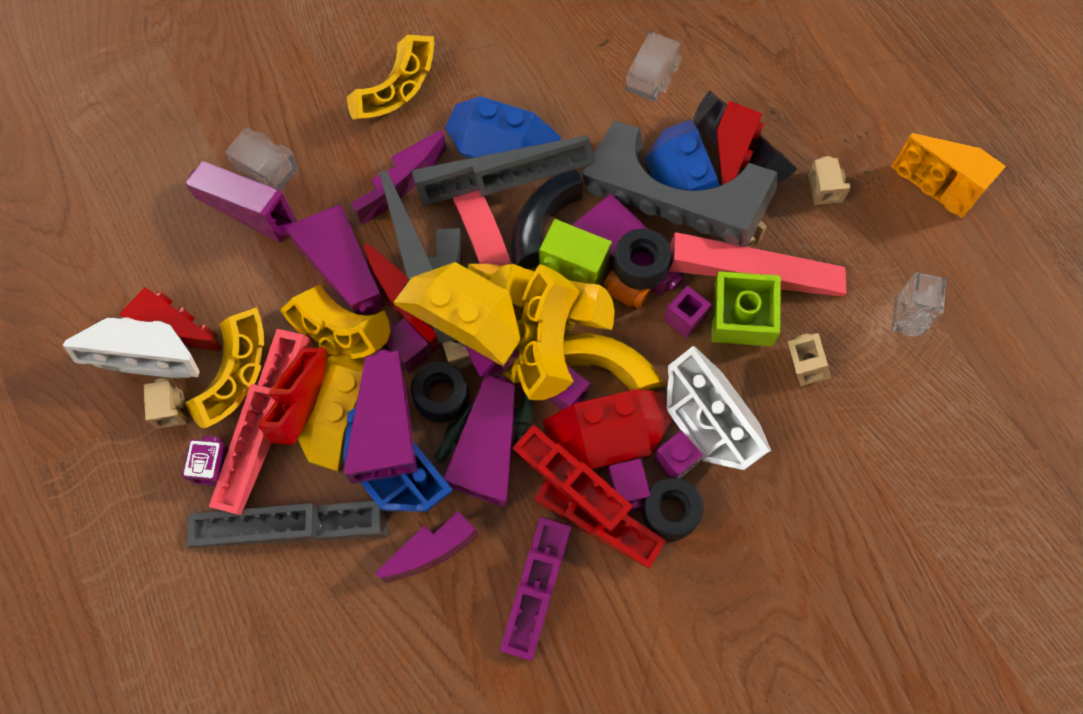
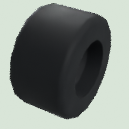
(641, 241)
(436, 373)
(684, 492)

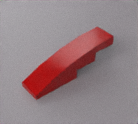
(392, 283)
(572, 478)
(626, 538)

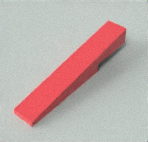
(797, 274)
(248, 443)

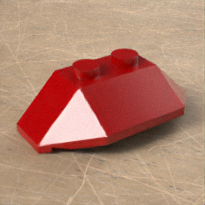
(611, 427)

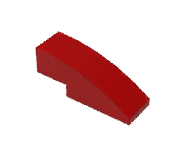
(294, 396)

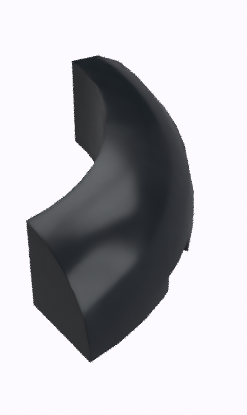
(764, 154)
(536, 212)

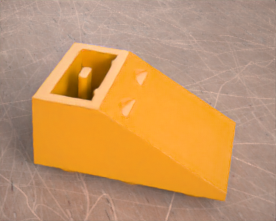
(947, 171)

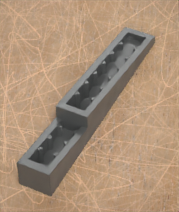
(501, 170)
(411, 249)
(288, 524)

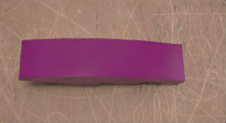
(420, 155)
(536, 588)

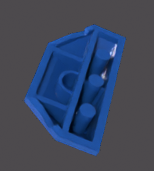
(492, 127)
(681, 159)
(405, 492)

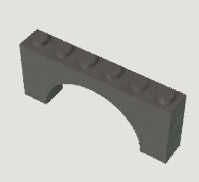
(724, 211)

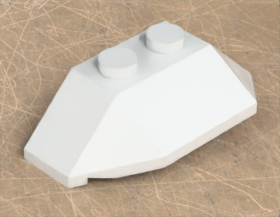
(133, 348)
(713, 413)

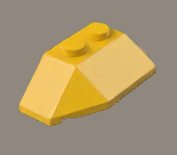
(465, 309)
(327, 426)

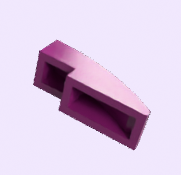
(428, 549)

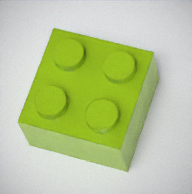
(575, 253)
(746, 308)

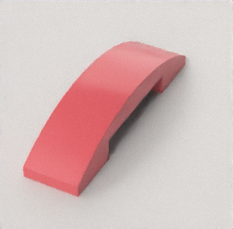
(481, 229)

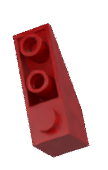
(734, 136)
(156, 307)

